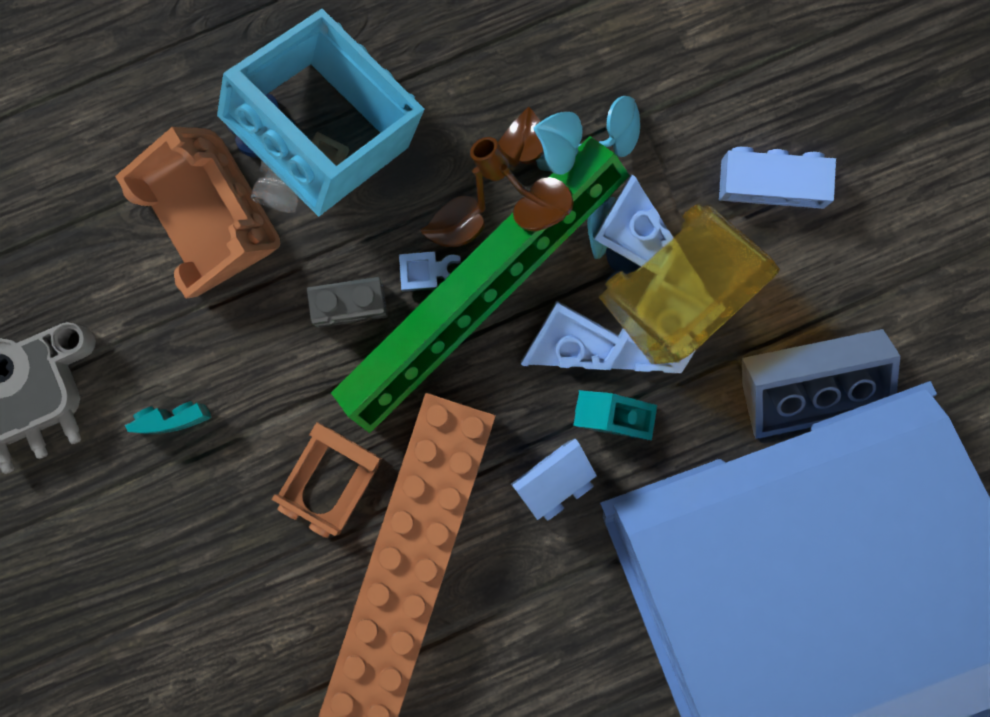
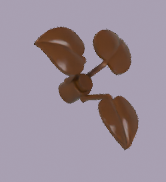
(540, 207)

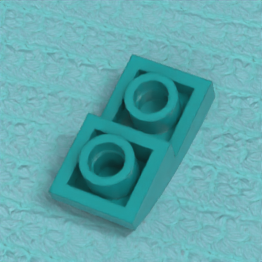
(159, 420)

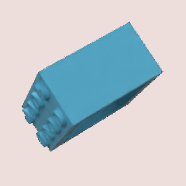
(282, 145)

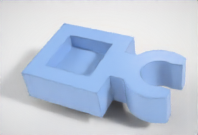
(421, 270)

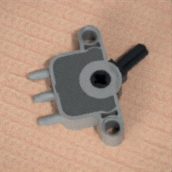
(39, 388)

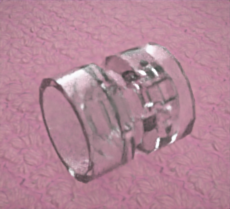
(273, 192)

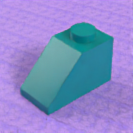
(615, 414)

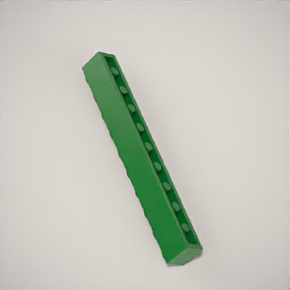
(472, 294)

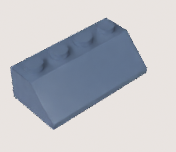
(818, 381)

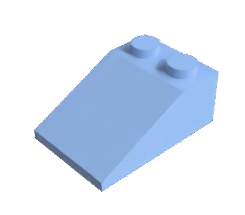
(555, 479)

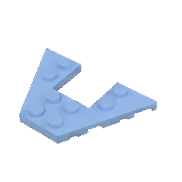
(574, 340)

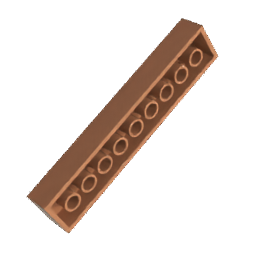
(409, 561)

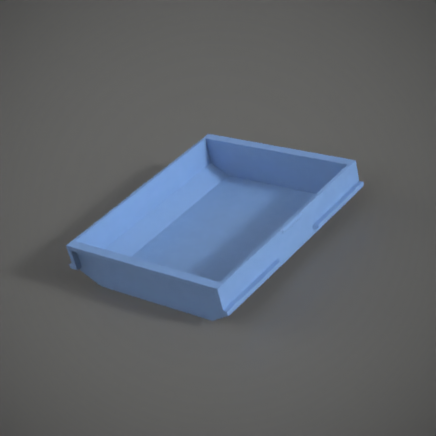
(820, 571)

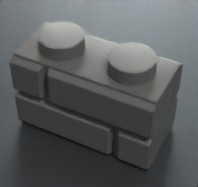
(347, 302)

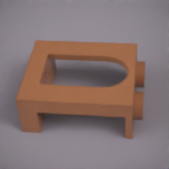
(291, 494)

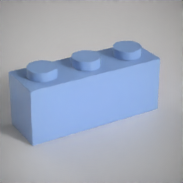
(777, 178)

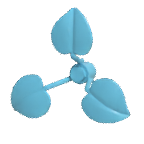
(562, 136)

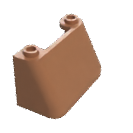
(201, 205)

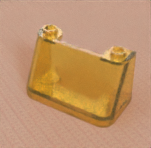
(689, 286)

